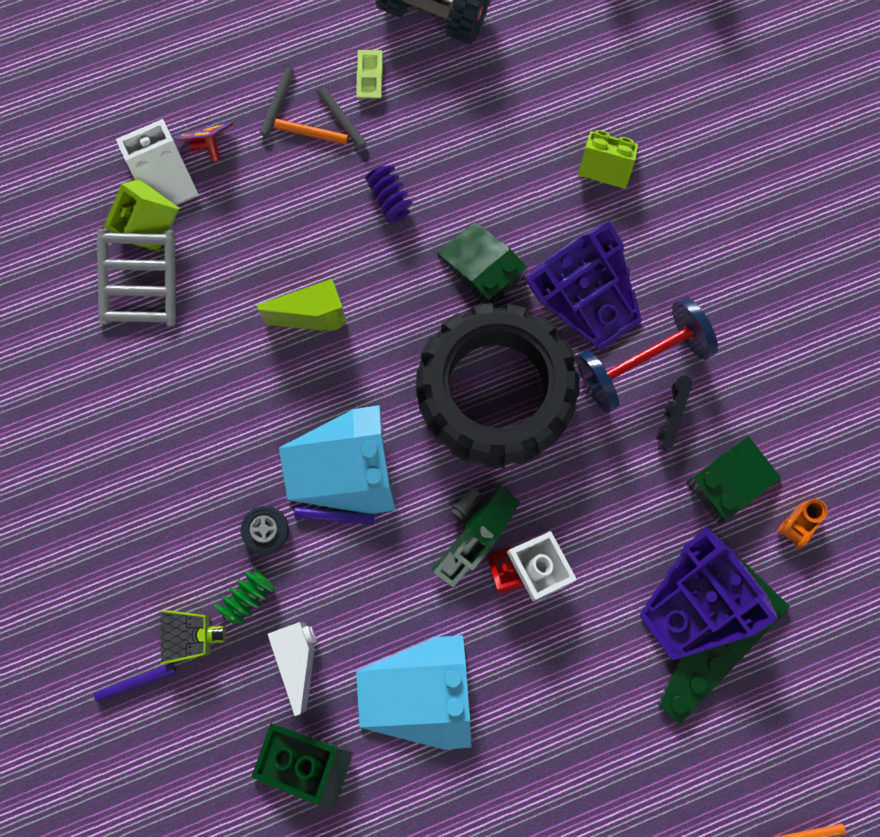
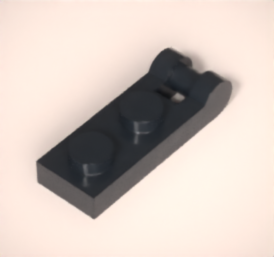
(674, 412)

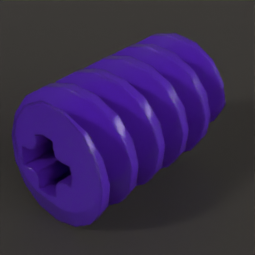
(388, 194)

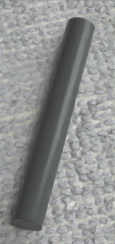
(277, 102)
(341, 117)

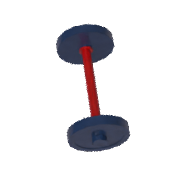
(692, 328)

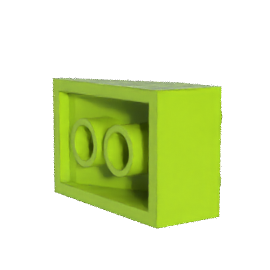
(308, 308)

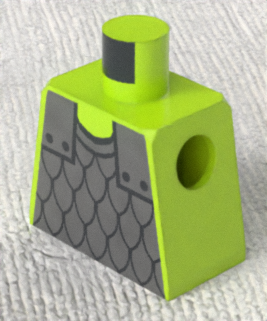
(187, 636)

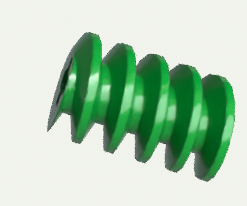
(245, 597)

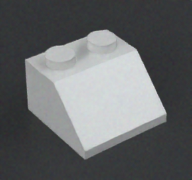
(542, 566)

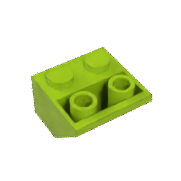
(608, 159)
(141, 211)

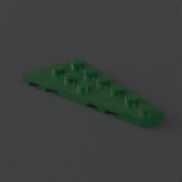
(701, 672)

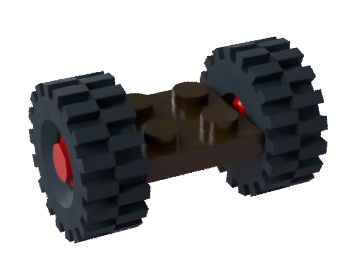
(463, 16)

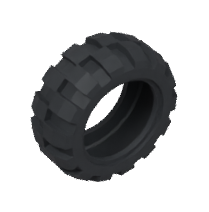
(506, 328)

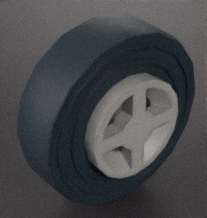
(258, 524)

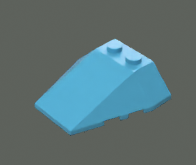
(341, 464)
(419, 695)

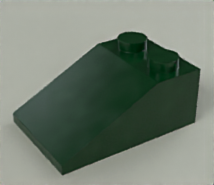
(483, 263)
(733, 480)
(302, 765)

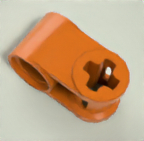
(799, 526)

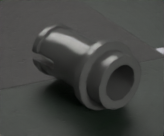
(466, 504)

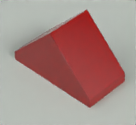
(504, 572)

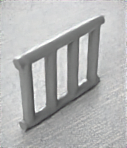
(106, 290)

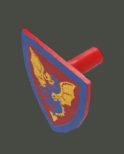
(207, 139)

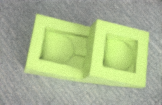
(369, 74)

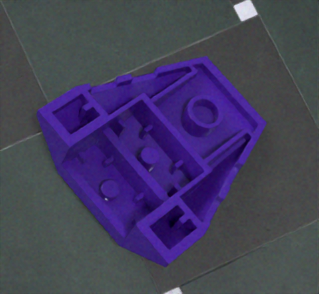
(589, 286)
(706, 600)

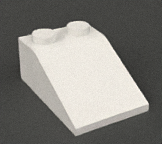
(295, 656)

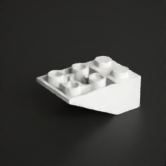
(157, 162)

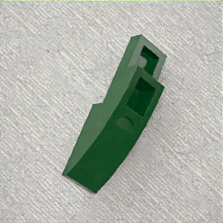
(478, 537)

